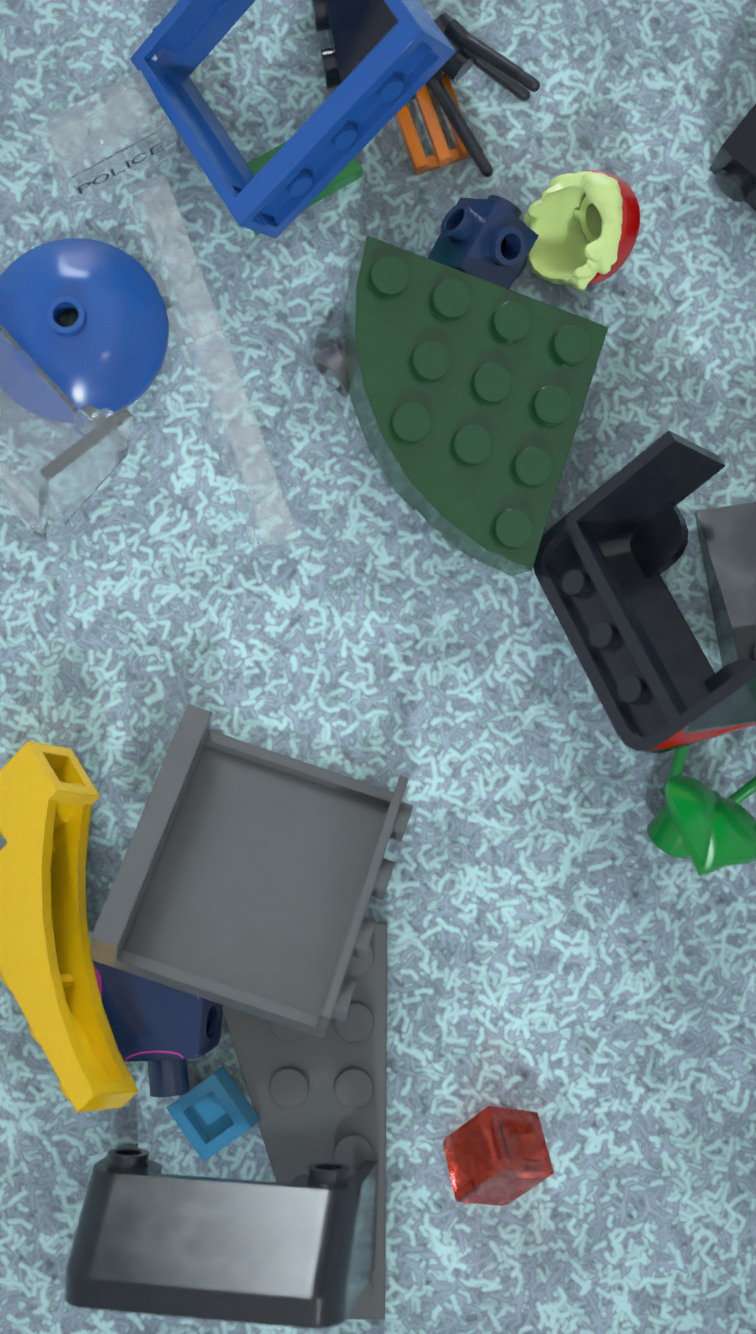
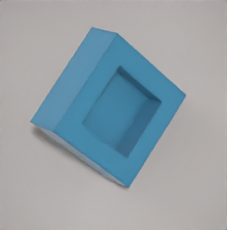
(213, 1113)

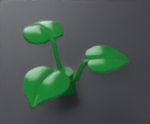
(703, 824)

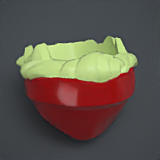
(583, 228)

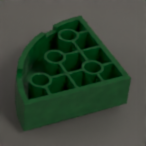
(466, 397)

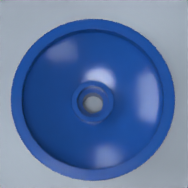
(120, 324)

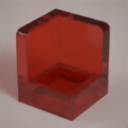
(497, 1156)

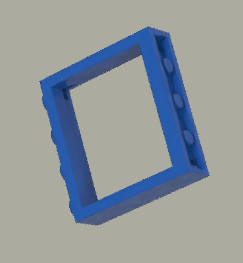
(322, 144)

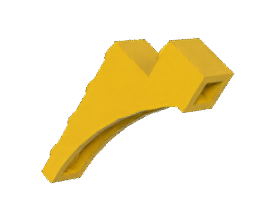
(45, 923)

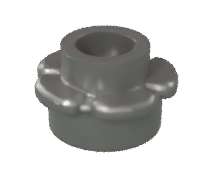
(334, 359)

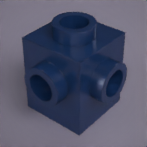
(485, 240)

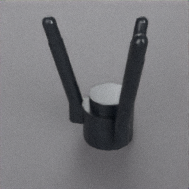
(472, 52)

